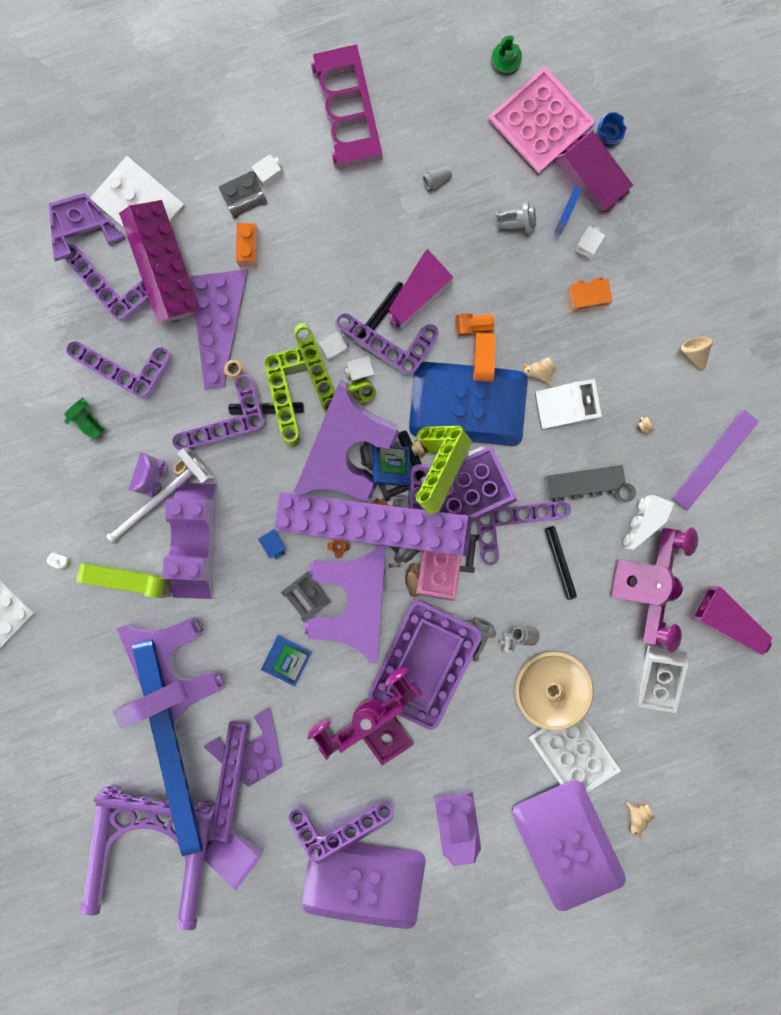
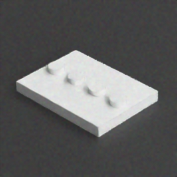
(133, 186)
(575, 754)

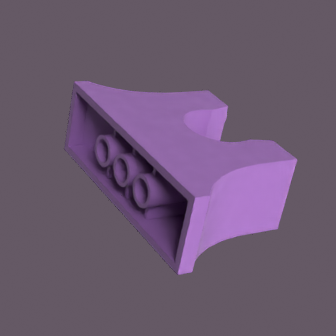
(328, 460)
(192, 540)
(364, 587)
(168, 643)

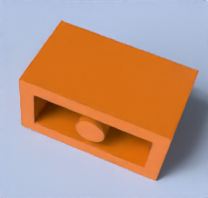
(247, 244)
(590, 294)

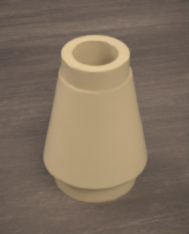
(230, 366)

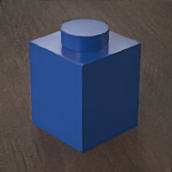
(273, 544)

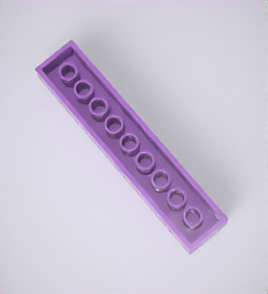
(374, 524)

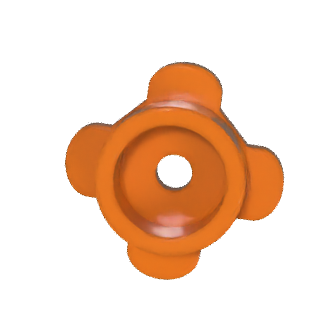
(338, 551)

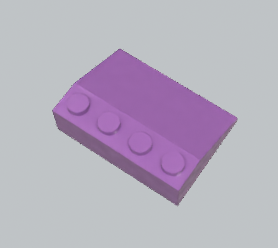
(479, 487)

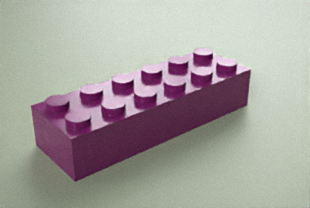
(159, 261)

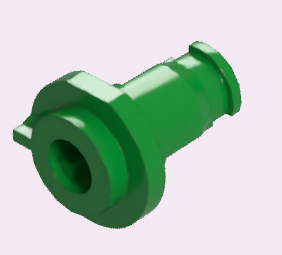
(506, 55)
(83, 419)

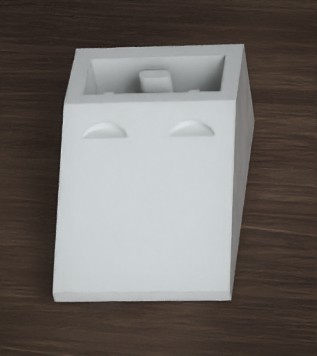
(568, 404)
(651, 516)

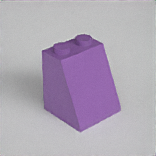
(233, 859)

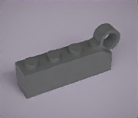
(586, 482)

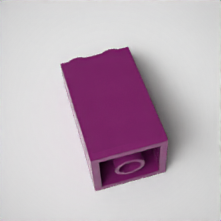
(594, 171)
(421, 289)
(727, 618)

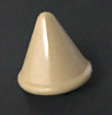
(698, 350)

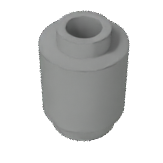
(525, 635)

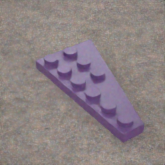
(219, 304)

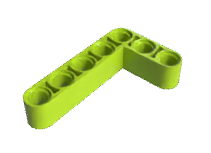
(323, 376)
(282, 391)
(452, 446)
(124, 580)

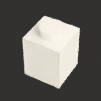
(267, 170)
(590, 241)
(334, 346)
(359, 369)
(395, 577)

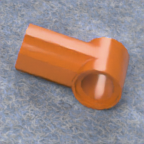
(469, 324)

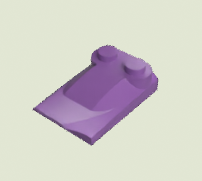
(147, 475)
(458, 827)

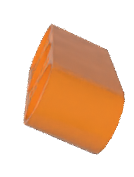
(484, 357)

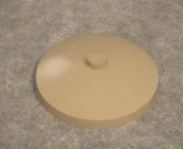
(554, 691)

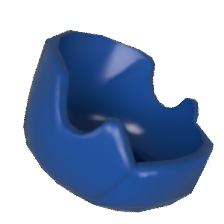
(611, 128)

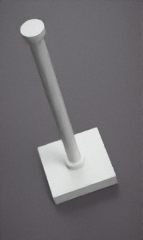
(195, 467)

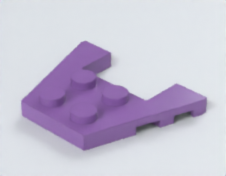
(74, 217)
(260, 755)

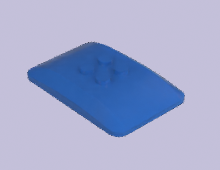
(485, 410)

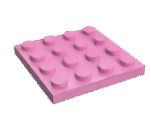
(541, 120)

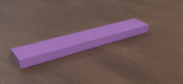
(715, 460)
(229, 782)

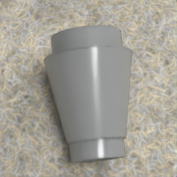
(436, 177)

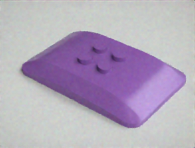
(436, 652)
(568, 845)
(366, 885)

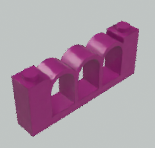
(335, 63)

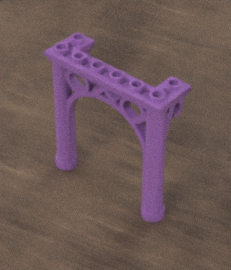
(112, 798)

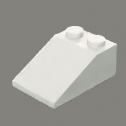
(662, 679)

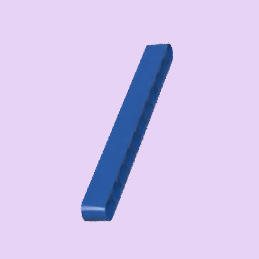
(168, 752)

